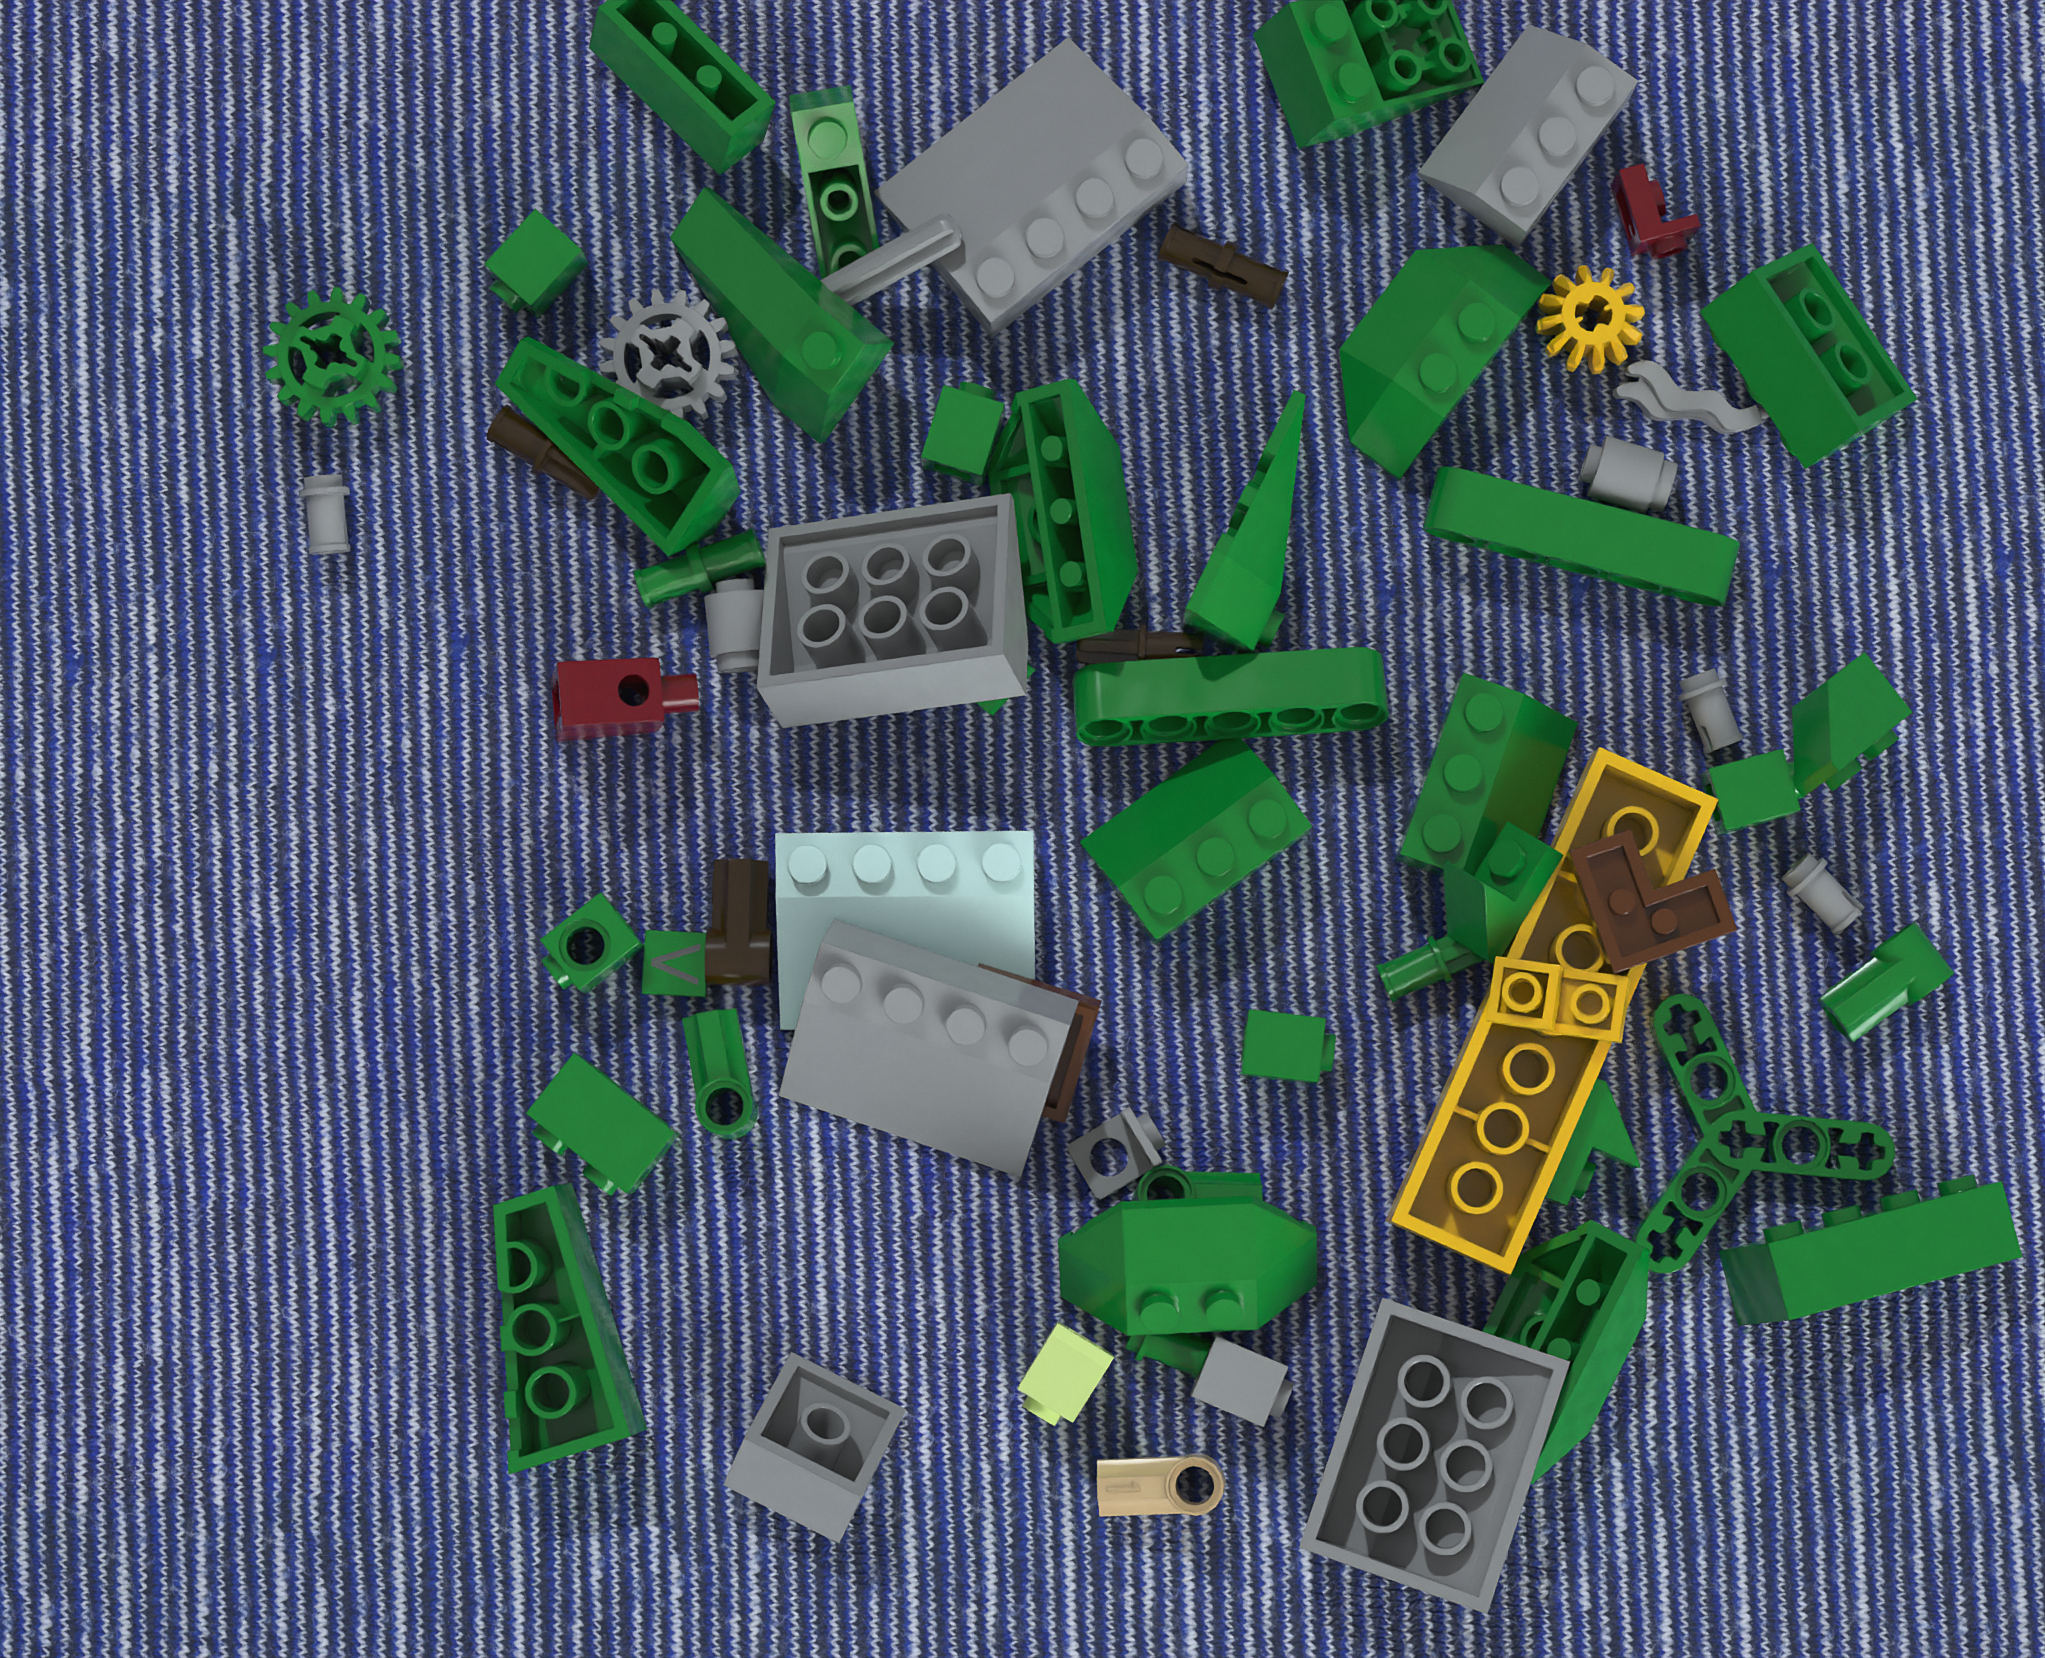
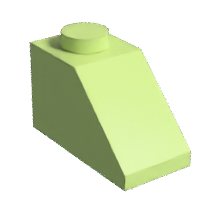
(1063, 1375)

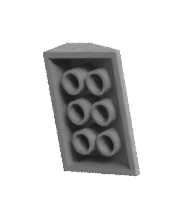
(1036, 183)
(893, 612)
(926, 1047)
(1434, 1455)

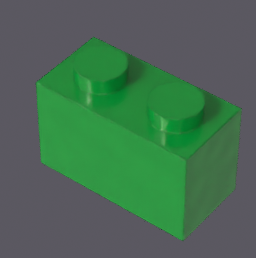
(601, 1125)

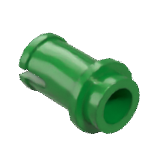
(1178, 1350)

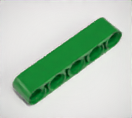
(1581, 536)
(1229, 696)

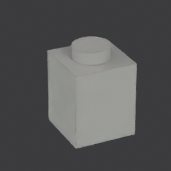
(1242, 1382)

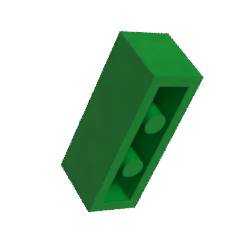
(683, 78)

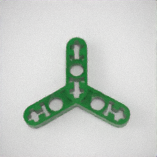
(1717, 1116)

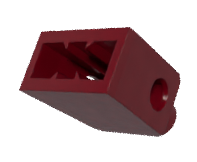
(589, 702)

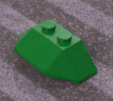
(1430, 345)
(1067, 511)
(1188, 1264)
(1583, 1304)

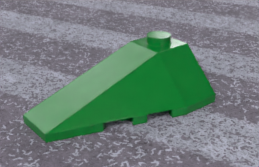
(789, 327)
(628, 446)
(1245, 571)

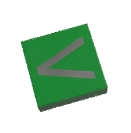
(674, 964)

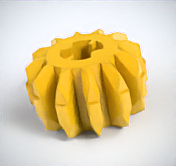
(1605, 338)

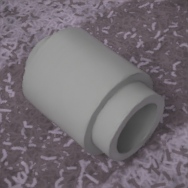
(1628, 475)
(735, 625)

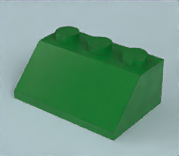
(1807, 355)
(1488, 767)
(1196, 836)

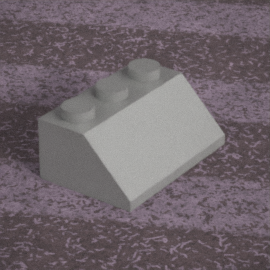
(1528, 131)

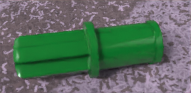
(1426, 966)

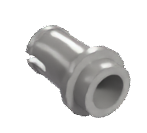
(326, 514)
(1710, 710)
(1822, 893)

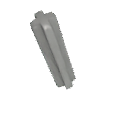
(895, 259)

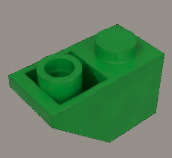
(1842, 720)

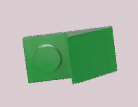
(1493, 903)
(1599, 1131)

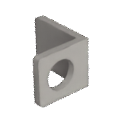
(1140, 1140)

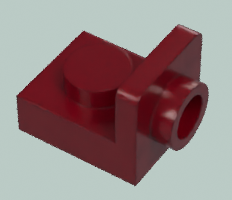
(1640, 208)

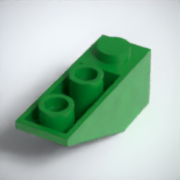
(834, 176)

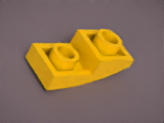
(1558, 999)

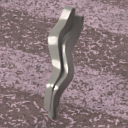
(1665, 401)

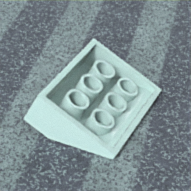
(934, 890)

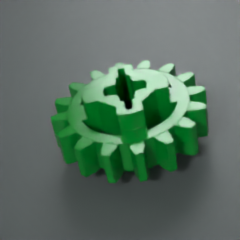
(322, 380)

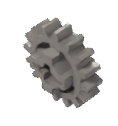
(683, 335)

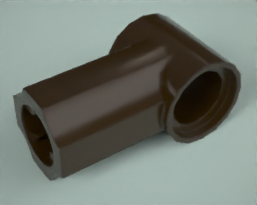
(739, 940)

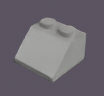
(814, 1447)

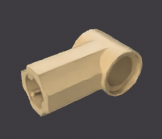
(1152, 1487)

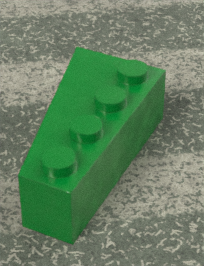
(558, 1334)

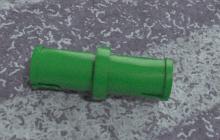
(700, 568)

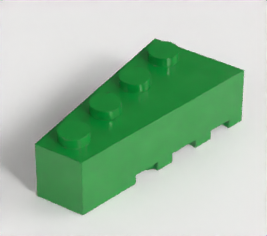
(1870, 1253)

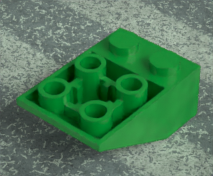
(1363, 62)

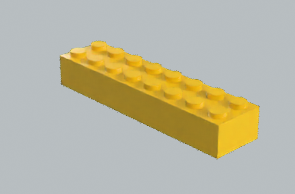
(1523, 1088)

